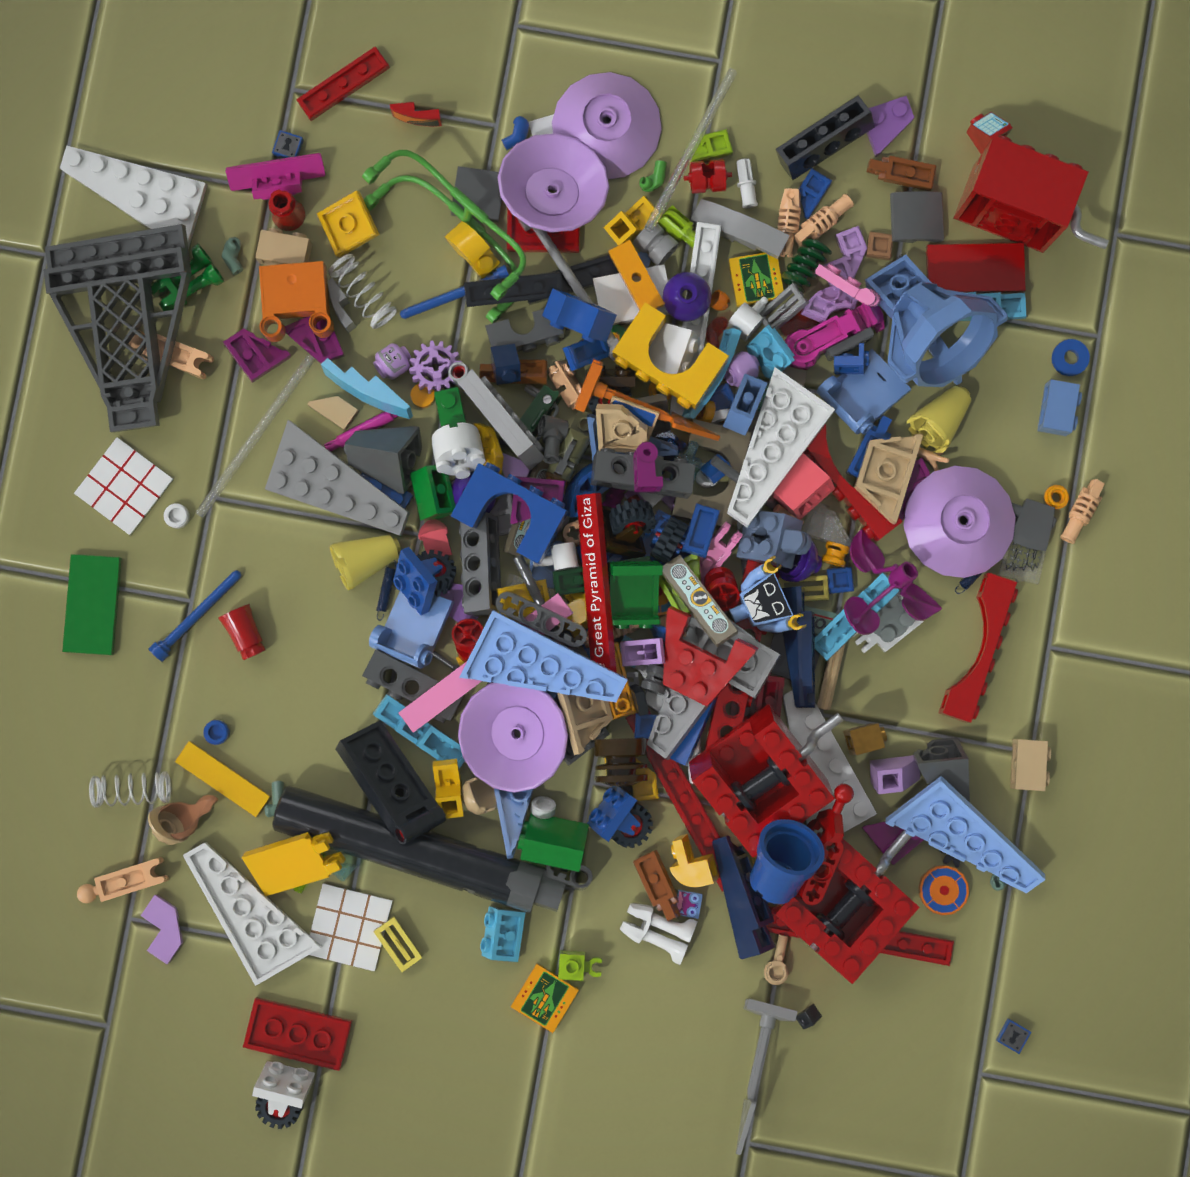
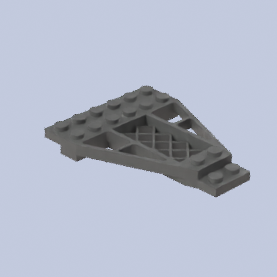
(121, 262)

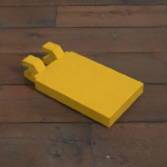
(292, 862)

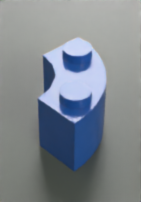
(583, 317)
(579, 486)

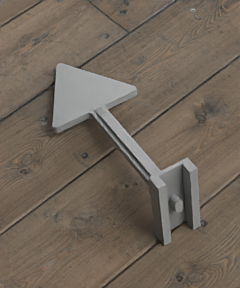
(769, 1015)

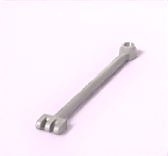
(569, 275)

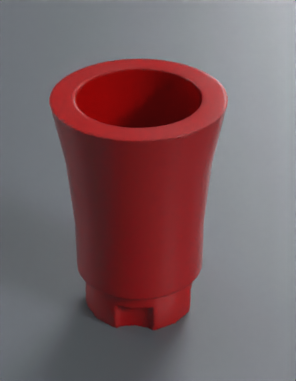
(290, 216)
(243, 631)

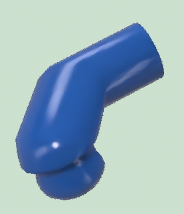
(519, 133)

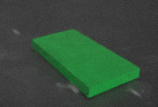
(92, 604)

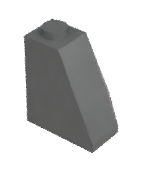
(385, 454)
(947, 760)

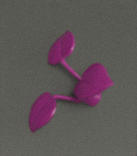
(915, 601)

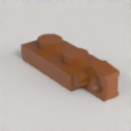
(903, 172)
(531, 372)
(658, 884)

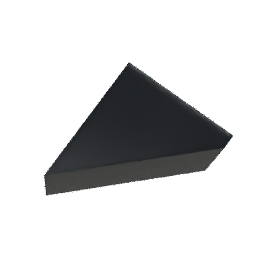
(808, 1017)

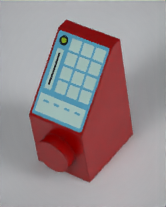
(985, 127)

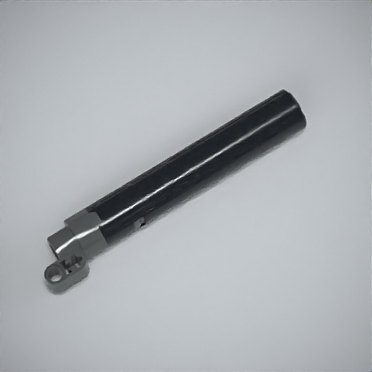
(427, 856)

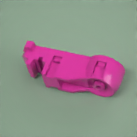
(810, 344)

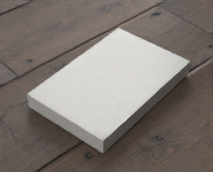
(615, 297)

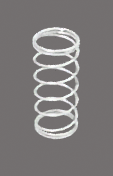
(346, 269)
(101, 788)

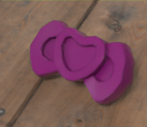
(613, 497)

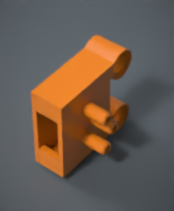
(292, 293)

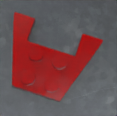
(695, 670)

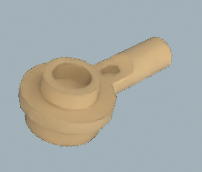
(775, 970)

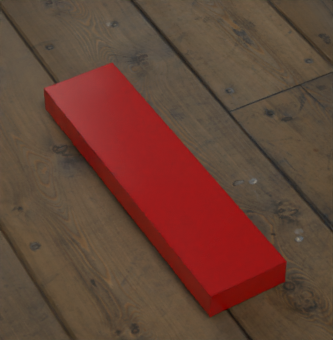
(343, 83)

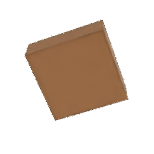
(879, 246)

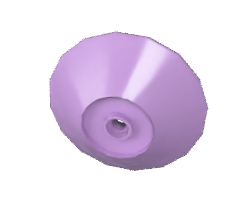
(634, 125)
(557, 165)
(935, 527)
(494, 750)

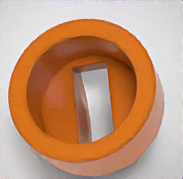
(719, 300)

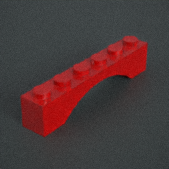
(874, 523)
(994, 601)

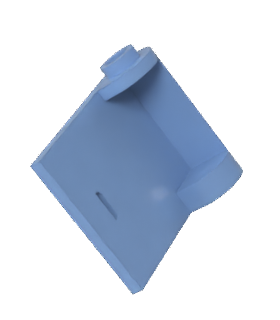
(866, 396)
(409, 634)

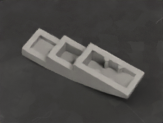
(741, 228)

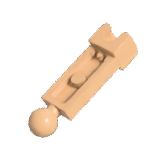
(183, 356)
(122, 882)

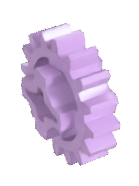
(426, 367)

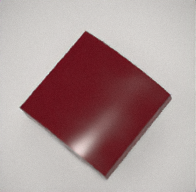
(770, 694)

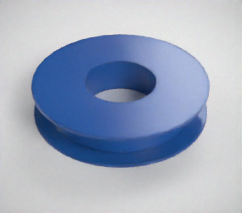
(1082, 357)

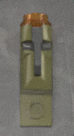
(571, 450)

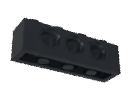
(825, 137)

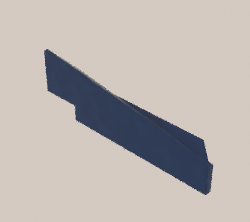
(801, 649)
(746, 908)

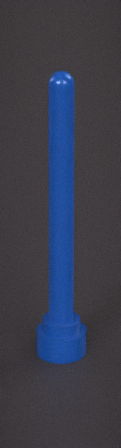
(447, 297)
(162, 648)

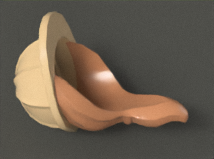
(178, 819)

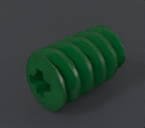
(805, 263)

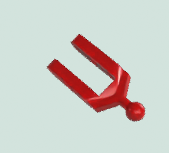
(833, 832)

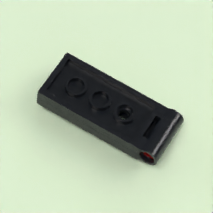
(383, 775)

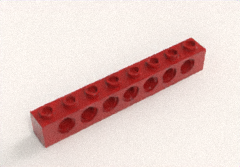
(743, 700)

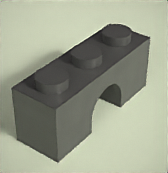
(542, 333)

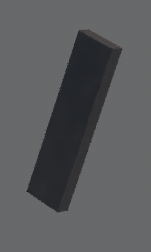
(585, 273)
(526, 288)

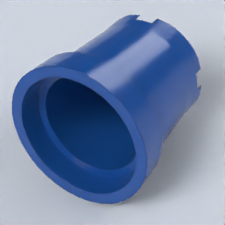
(785, 859)

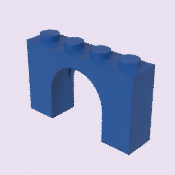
(545, 515)

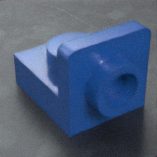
(851, 364)

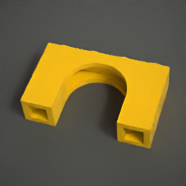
(687, 386)

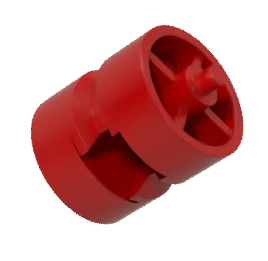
(707, 176)
(722, 587)
(465, 636)

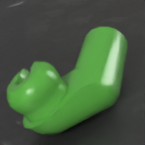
(655, 180)

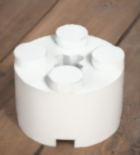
(457, 450)

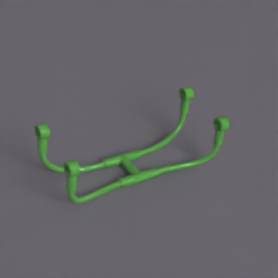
(465, 215)

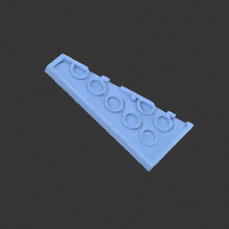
(526, 659)
(961, 831)

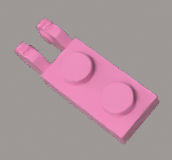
(850, 285)
(718, 551)

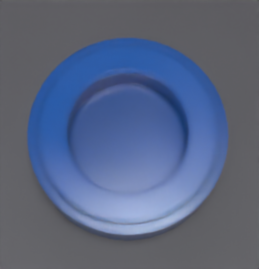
(216, 732)

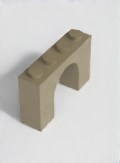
(733, 449)

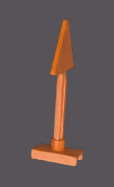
(593, 387)

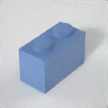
(745, 404)
(1059, 407)

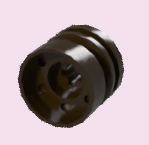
(620, 760)

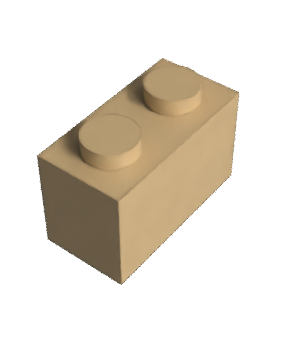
(281, 248)
(1030, 765)

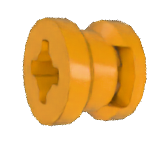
(834, 556)

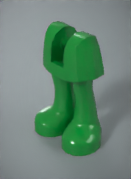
(199, 261)

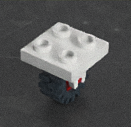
(281, 1093)

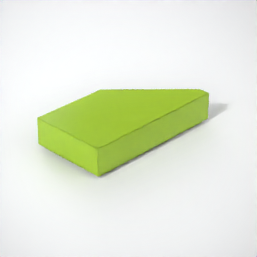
(713, 146)

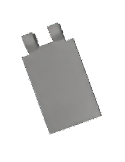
(757, 669)

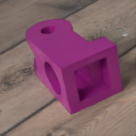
(644, 469)

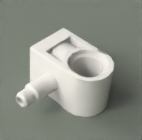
(747, 318)
(562, 557)

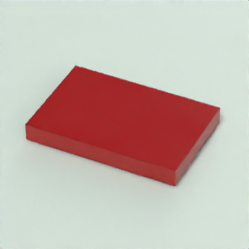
(529, 241)

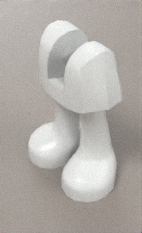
(682, 930)

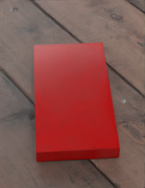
(977, 267)
(297, 1033)

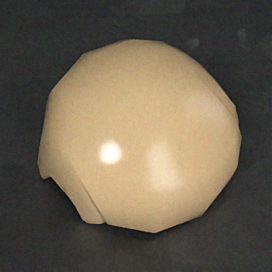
(478, 796)

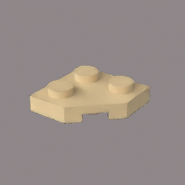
(619, 428)

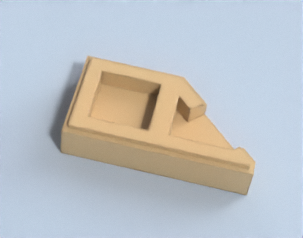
(335, 410)

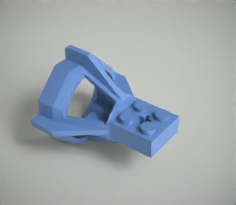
(919, 317)

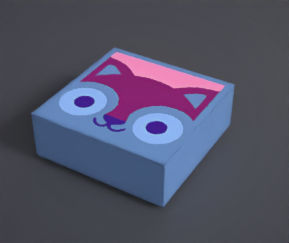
(689, 903)

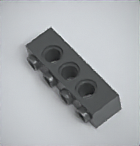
(605, 476)
(488, 573)
(381, 663)

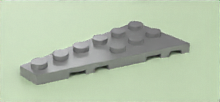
(321, 479)
(678, 711)

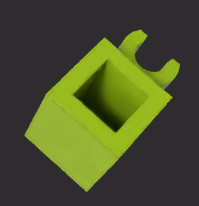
(573, 965)

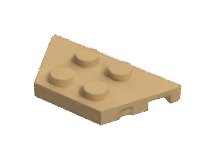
(887, 473)
(584, 719)

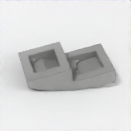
(339, 300)

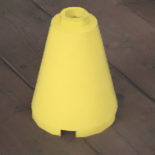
(940, 418)
(363, 558)

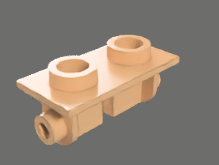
(561, 376)

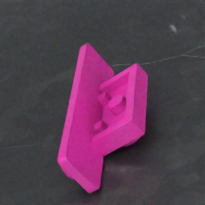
(275, 174)

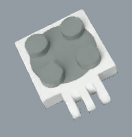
(893, 626)

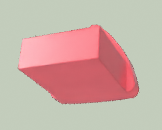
(434, 537)

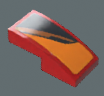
(407, 113)

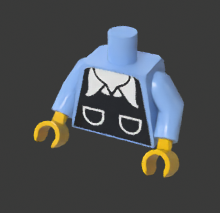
(765, 601)

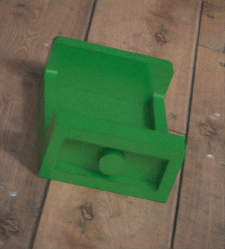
(634, 593)

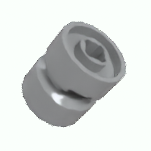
(658, 245)

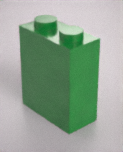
(553, 842)

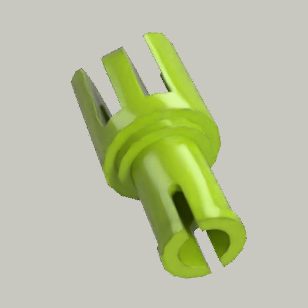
(678, 226)

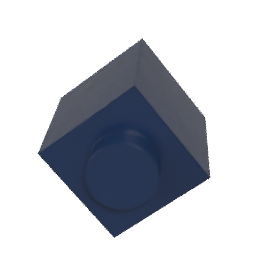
(505, 364)

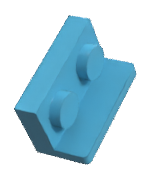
(502, 934)

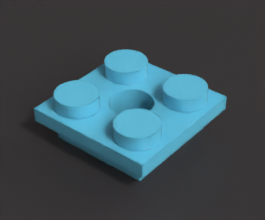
(770, 351)

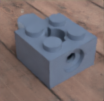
(774, 536)

